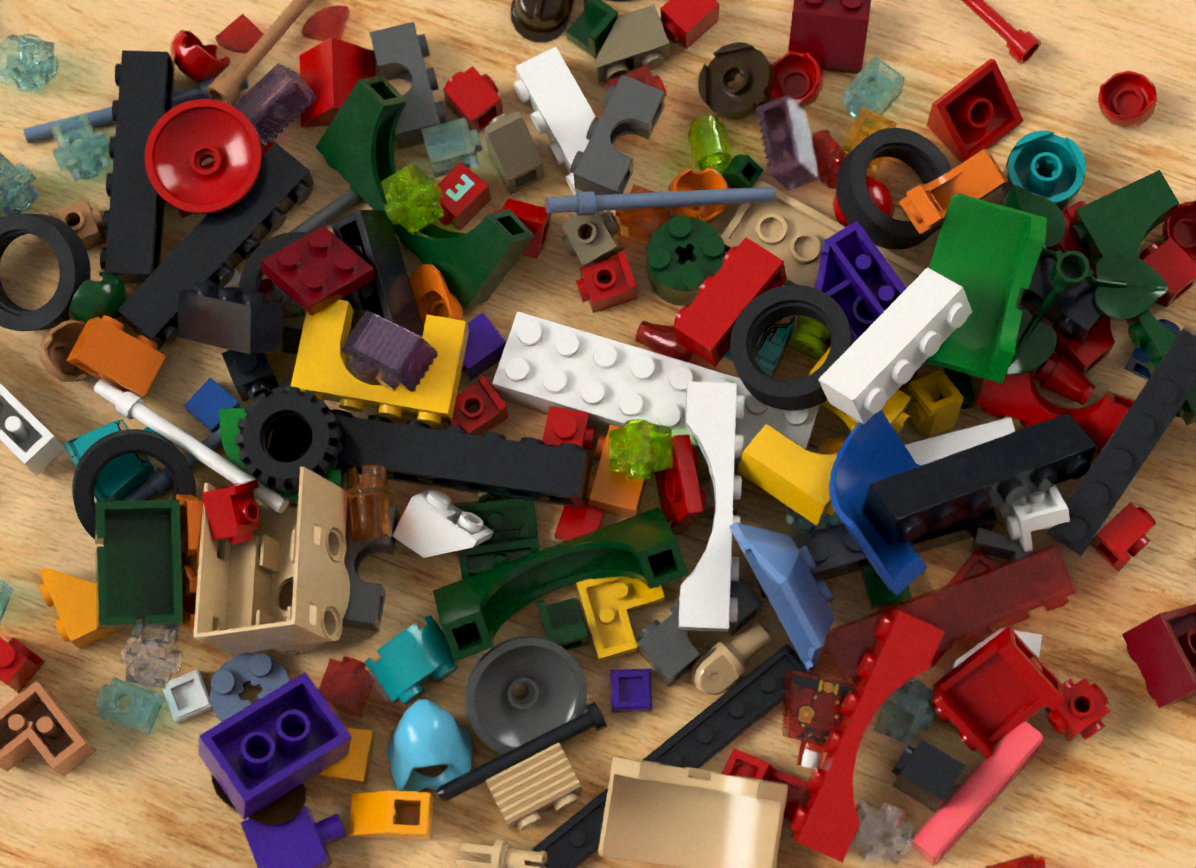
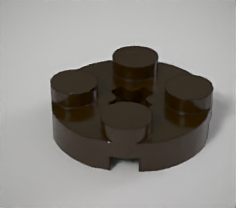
(754, 90)

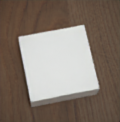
(187, 696)

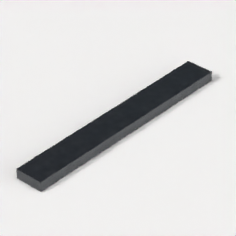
(688, 747)

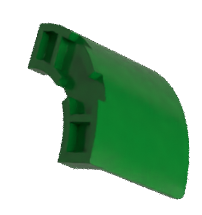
(992, 257)

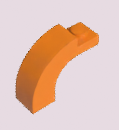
(974, 178)

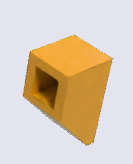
(75, 605)
(392, 815)

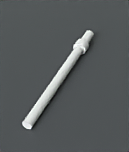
(132, 407)

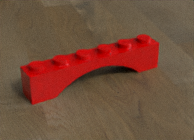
(830, 814)

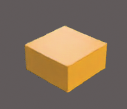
(356, 765)

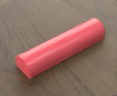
(977, 793)

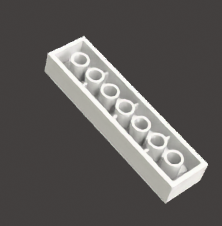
(620, 382)

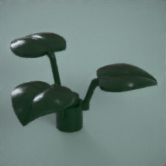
(1122, 292)

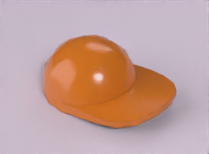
(433, 294)

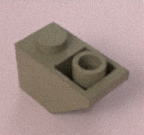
(633, 43)
(513, 151)

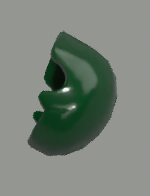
(98, 298)

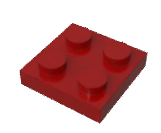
(678, 486)

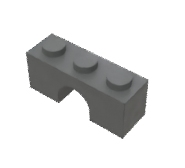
(401, 56)
(629, 109)
(366, 598)
(670, 649)

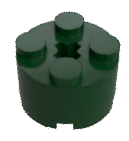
(682, 240)

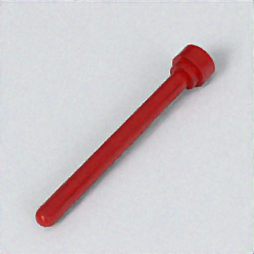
(1020, 44)

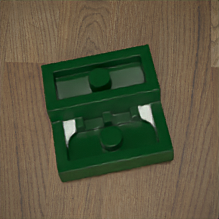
(512, 537)

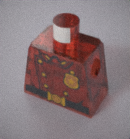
(811, 712)

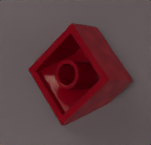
(831, 32)
(1166, 654)

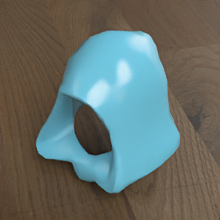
(424, 739)

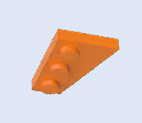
(190, 526)

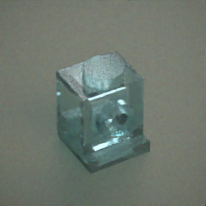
(138, 715)

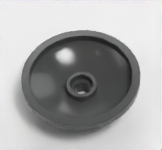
(551, 697)

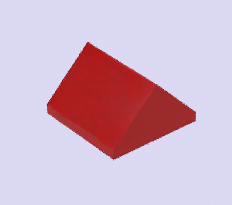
(331, 74)
(975, 112)

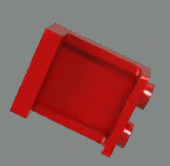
(995, 691)

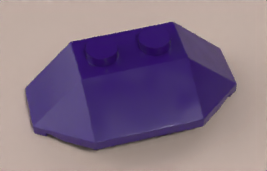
(857, 277)

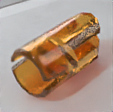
(369, 503)

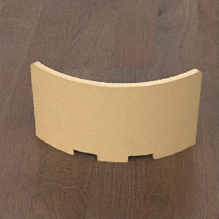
(690, 817)

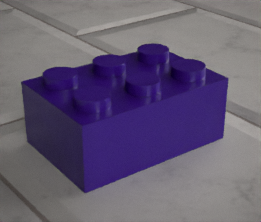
(274, 745)

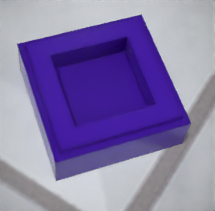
(631, 690)

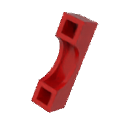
(1177, 271)
(1023, 401)

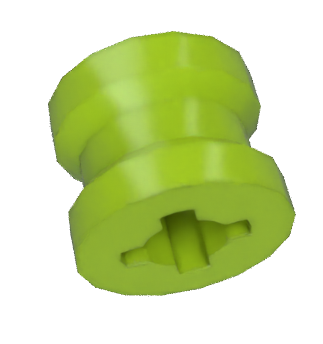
(810, 337)

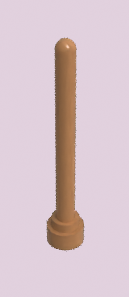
(228, 86)

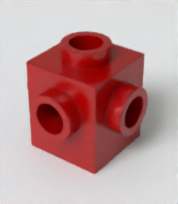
(1069, 721)

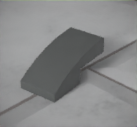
(997, 545)

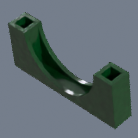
(362, 151)
(1119, 226)
(631, 548)

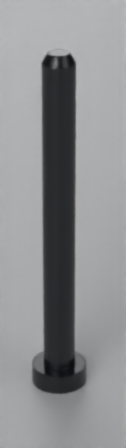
(560, 734)

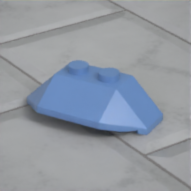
(790, 588)

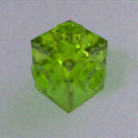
(412, 198)
(640, 449)

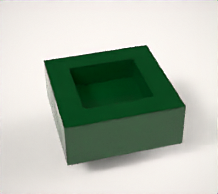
(878, 592)

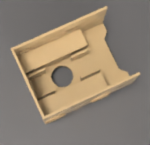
(248, 578)

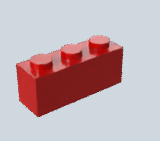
(709, 320)

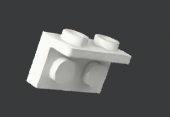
(1033, 513)

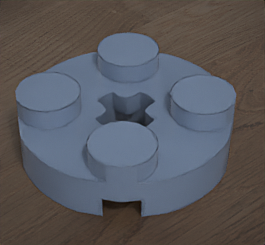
(236, 674)

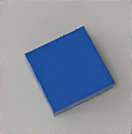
(206, 404)

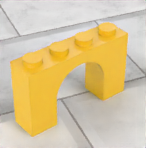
(324, 371)
(801, 476)

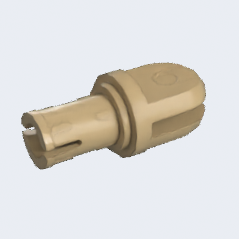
(726, 661)
(501, 856)

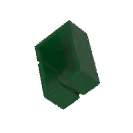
(138, 564)

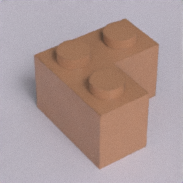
(41, 723)

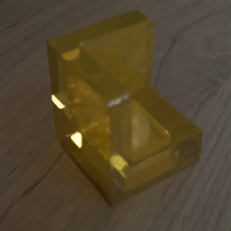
(864, 125)

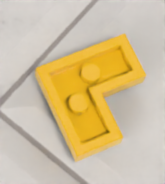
(606, 610)

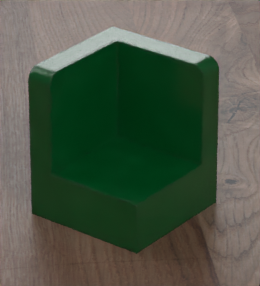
(592, 26)
(564, 623)

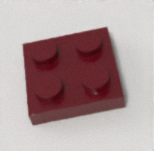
(317, 270)

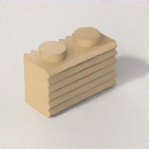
(534, 787)

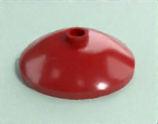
(187, 138)

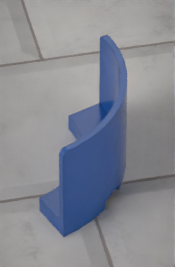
(866, 457)

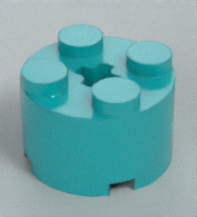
(1046, 167)
(412, 661)

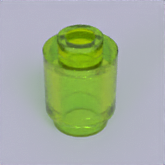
(709, 143)

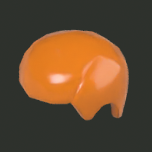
(701, 180)

